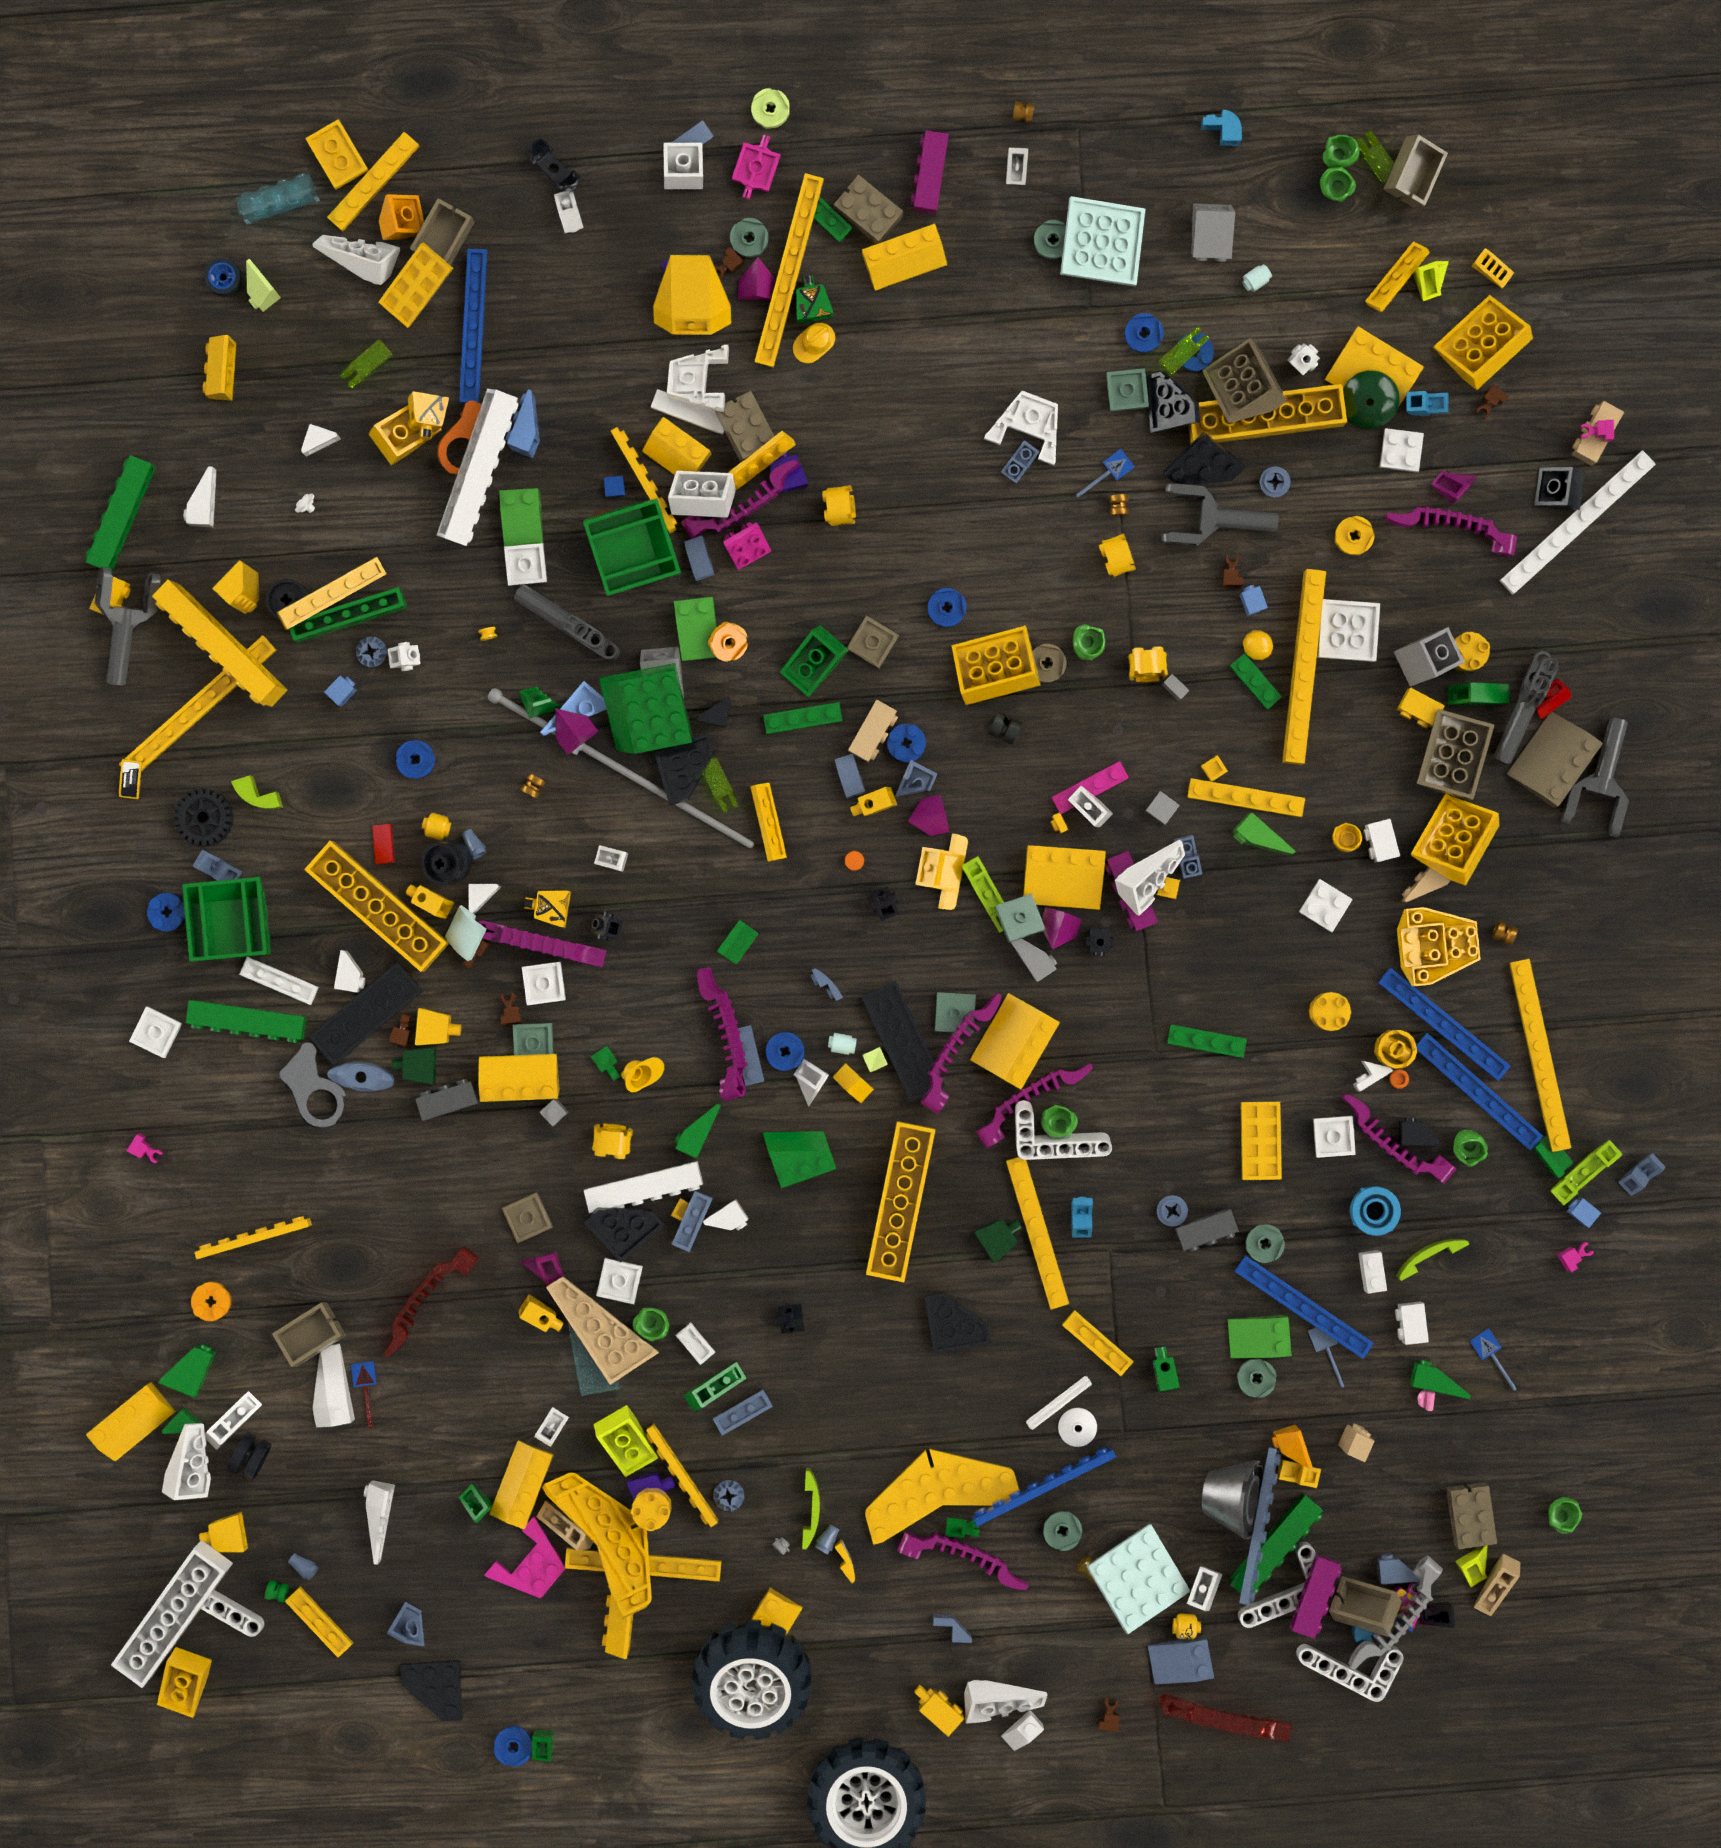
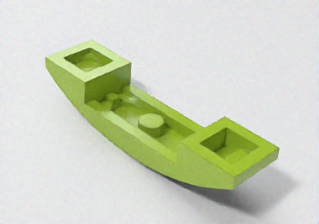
(984, 888)
(1585, 1171)
(1409, 1268)
(809, 1531)

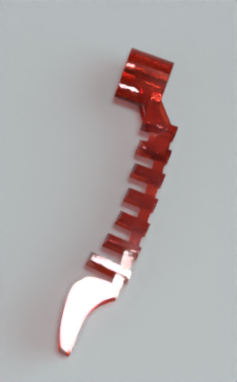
(462, 1262)
(1190, 1712)

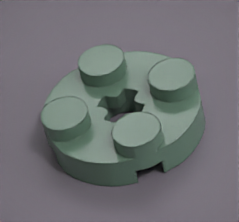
(758, 231)
(1041, 237)
(1269, 1253)
(1254, 1388)
(1064, 1519)

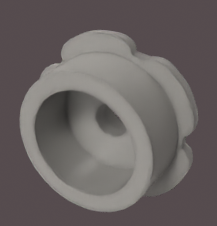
(781, 1545)

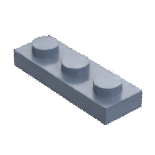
(753, 1072)
(692, 1221)
(742, 1412)

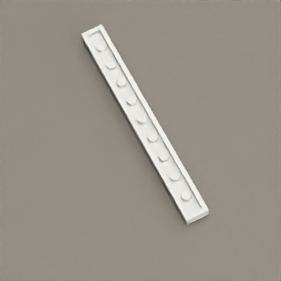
(1577, 522)

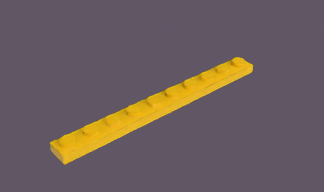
(789, 270)
(194, 709)
(1540, 1055)

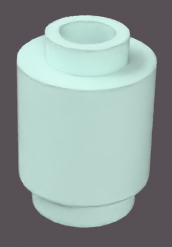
(1256, 278)
(842, 1043)

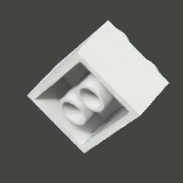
(702, 494)

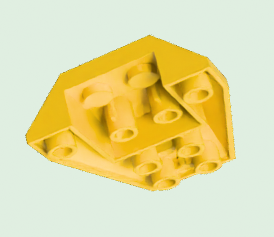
(691, 297)
(1435, 944)

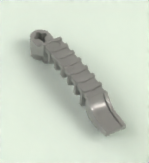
(1427, 1571)

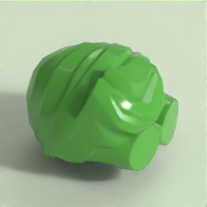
(1342, 151)
(1337, 184)
(1087, 642)
(1058, 1121)
(1470, 1145)
(651, 1324)
(1564, 1515)

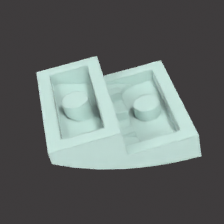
(465, 933)

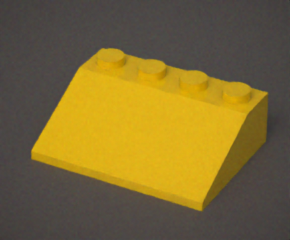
(1484, 342)
(1370, 353)
(995, 665)
(1456, 838)
(1064, 876)
(1014, 1041)

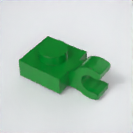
(605, 1061)
(959, 1528)

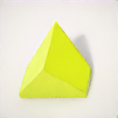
(1430, 279)
(1474, 1565)

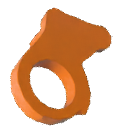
(463, 429)

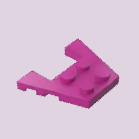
(537, 1569)

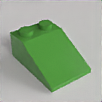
(521, 516)
(695, 625)
(1258, 834)
(1259, 1337)

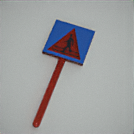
(364, 1375)

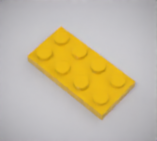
(415, 285)
(1261, 1140)

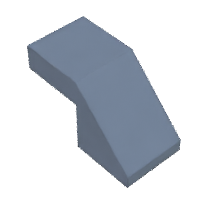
(216, 867)
(1641, 1173)
(959, 1633)

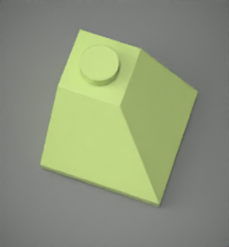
(259, 289)

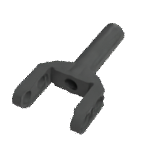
(1214, 516)
(565, 621)
(123, 622)
(1529, 699)
(1602, 780)

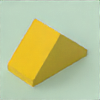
(853, 1083)

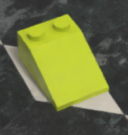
(625, 1441)

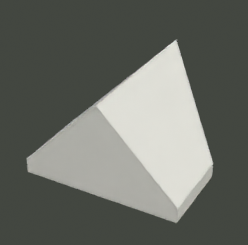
(810, 1079)

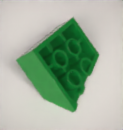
(799, 1155)

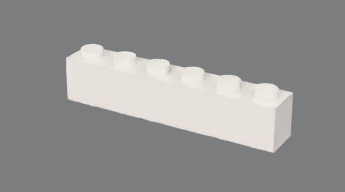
(645, 1186)

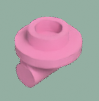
(1426, 1399)

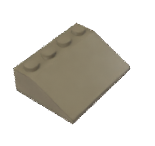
(1244, 383)
(1455, 754)
(1554, 759)

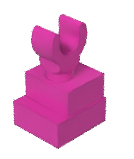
(1602, 429)
(140, 1147)
(1571, 1257)

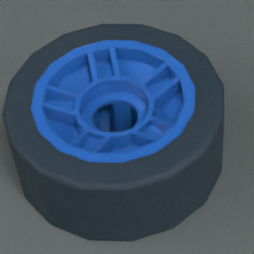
(216, 270)

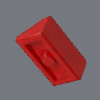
(1556, 696)
(383, 844)

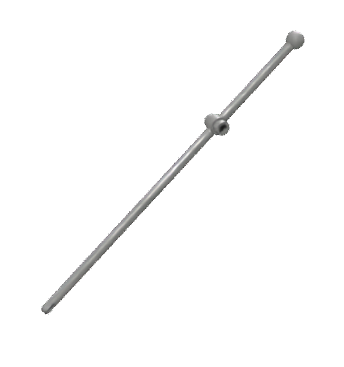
(496, 696)

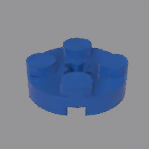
(1151, 325)
(1203, 358)
(940, 616)
(910, 732)
(404, 759)
(158, 905)
(774, 1054)
(502, 1744)

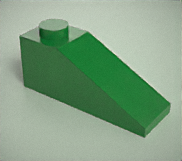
(695, 1135)
(1430, 1378)
(714, 1387)

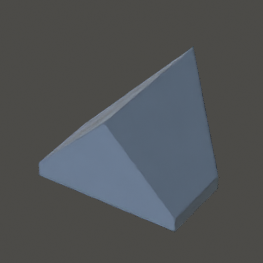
(916, 780)
(408, 1626)

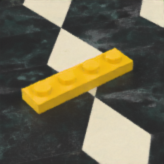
(1397, 276)
(761, 458)
(768, 822)
(1097, 1343)
(319, 1622)

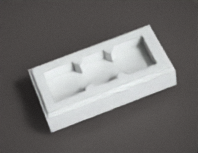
(695, 1343)

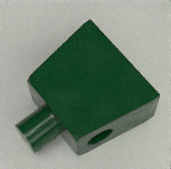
(417, 1065)
(998, 1237)

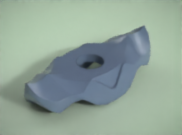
(377, 1077)

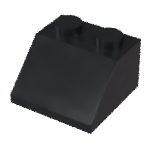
(1559, 488)

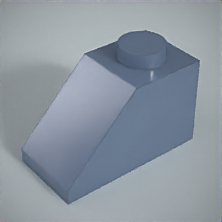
(1393, 1570)

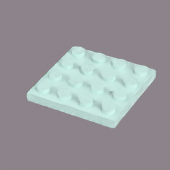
(1102, 241)
(1138, 1578)

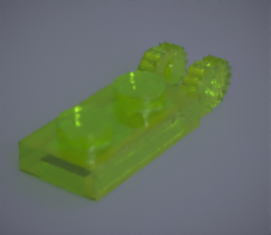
(1376, 157)
(1182, 352)
(367, 362)
(718, 783)

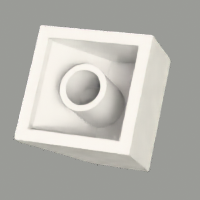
(683, 166)

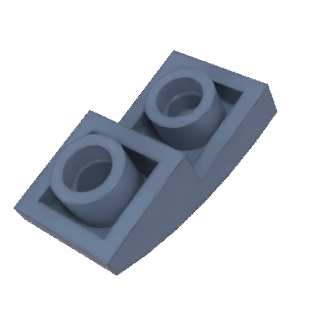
(698, 134)
(1020, 461)
(699, 558)
(850, 776)
(1190, 863)
(821, 979)

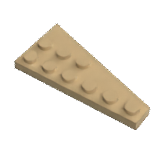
(607, 1339)

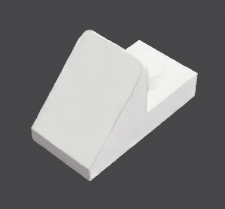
(1375, 1072)

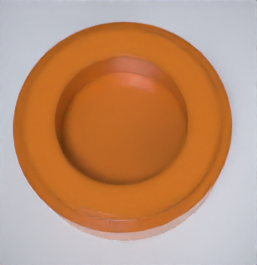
(854, 860)
(1398, 1078)

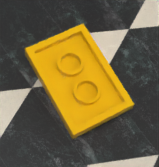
(337, 154)

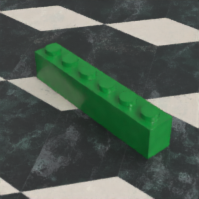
(120, 513)
(349, 615)
(246, 1020)
(1281, 1540)

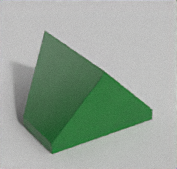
(537, 703)

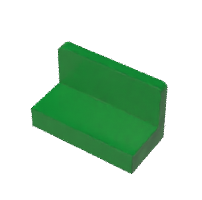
(737, 942)
(1554, 1161)

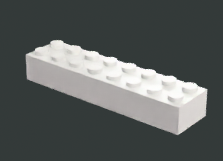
(477, 466)
(171, 1613)

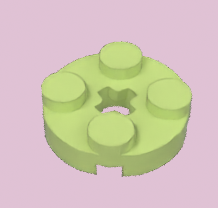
(759, 107)

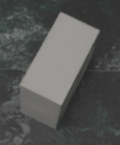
(1175, 687)
(1162, 808)

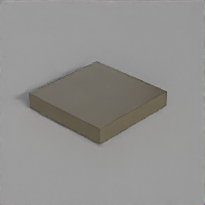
(872, 642)
(527, 1217)

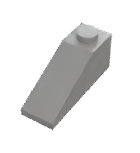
(1036, 960)

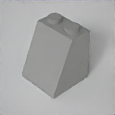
(1212, 231)
(662, 656)
(1429, 657)

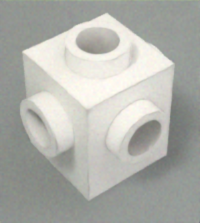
(1297, 361)
(404, 656)

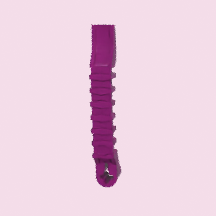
(698, 524)
(1503, 543)
(544, 944)
(733, 1085)
(935, 1096)
(992, 1132)
(1439, 1168)
(913, 1545)

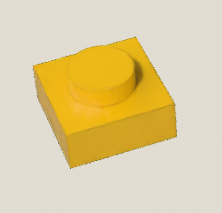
(1058, 823)
(1169, 889)

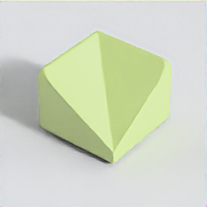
(875, 1059)

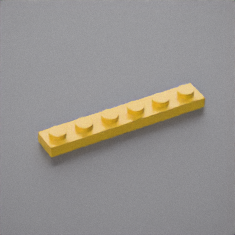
(373, 181)
(640, 471)
(331, 593)
(1246, 797)
(245, 1239)
(677, 1469)

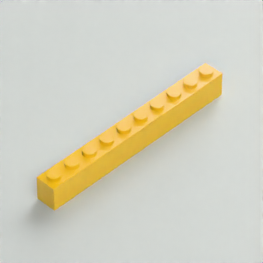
(1304, 667)

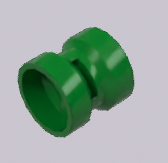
(276, 1591)

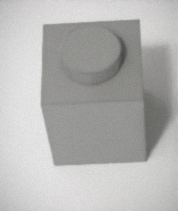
(554, 1112)

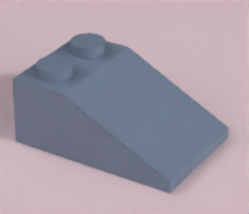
(1181, 1661)

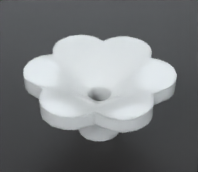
(305, 504)

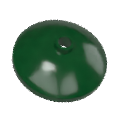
(1371, 385)

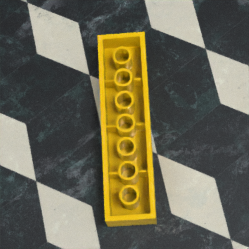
(1303, 411)
(219, 643)
(376, 906)
(900, 1201)

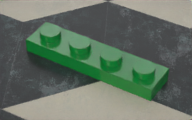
(802, 718)
(1206, 1041)

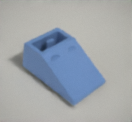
(525, 433)

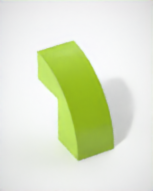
(248, 791)

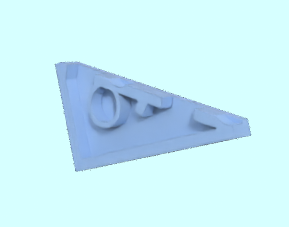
(582, 701)

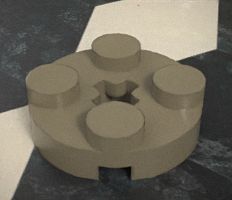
(1056, 657)

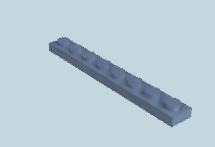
(1259, 1535)

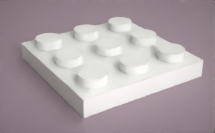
(1349, 630)

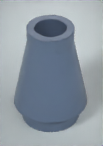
(473, 844)
(827, 1539)
(303, 1566)

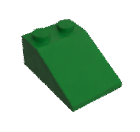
(814, 660)

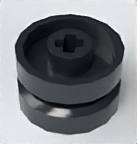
(281, 592)
(446, 862)
(248, 1456)

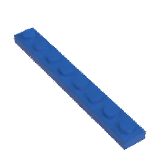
(473, 325)
(1444, 1024)
(1478, 1091)
(1303, 1307)
(1035, 1489)

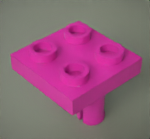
(746, 545)

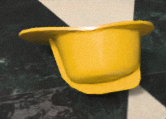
(813, 342)
(642, 1073)

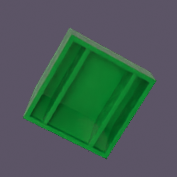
(631, 546)
(646, 709)
(226, 919)

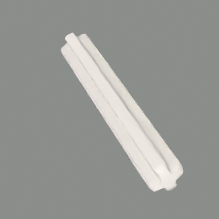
(1058, 1402)

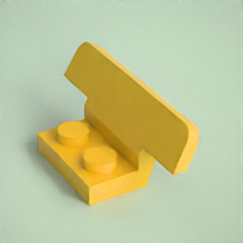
(943, 870)

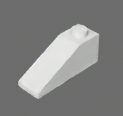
(202, 502)
(232, 1420)

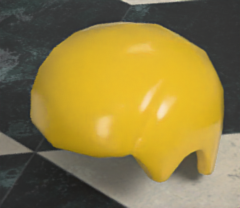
(1258, 645)
(1347, 837)

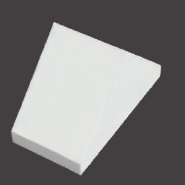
(1017, 166)
(317, 439)
(611, 858)
(480, 894)
(551, 1427)

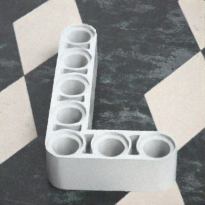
(1054, 1150)
(1273, 1600)
(227, 1614)
(1350, 1675)

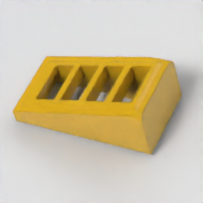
(1497, 263)

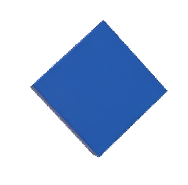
(614, 486)

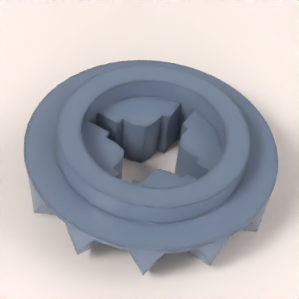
(1281, 475)
(379, 655)
(1181, 1209)
(734, 1488)

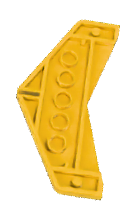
(926, 1488)
(609, 1527)

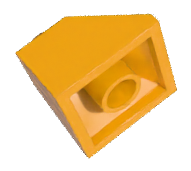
(400, 217)
(1291, 1443)

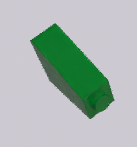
(1478, 694)
(190, 1371)

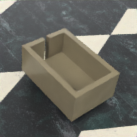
(1415, 171)
(868, 210)
(444, 230)
(745, 425)
(309, 1334)
(1471, 1515)
(1365, 1606)

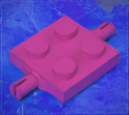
(756, 167)

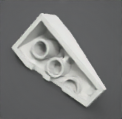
(365, 260)
(1143, 879)
(332, 1397)
(187, 1470)
(378, 1507)
(993, 1698)

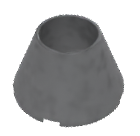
(1233, 1496)

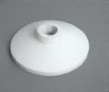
(1075, 1417)

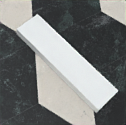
(687, 412)
(279, 980)

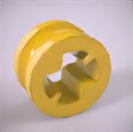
(487, 633)

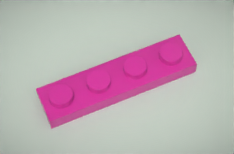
(1095, 785)

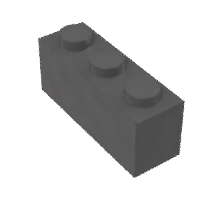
(447, 1099)
(1206, 1230)

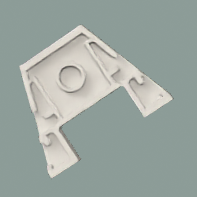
(689, 377)
(1033, 417)

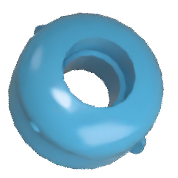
(1390, 1215)

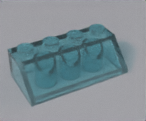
(277, 198)

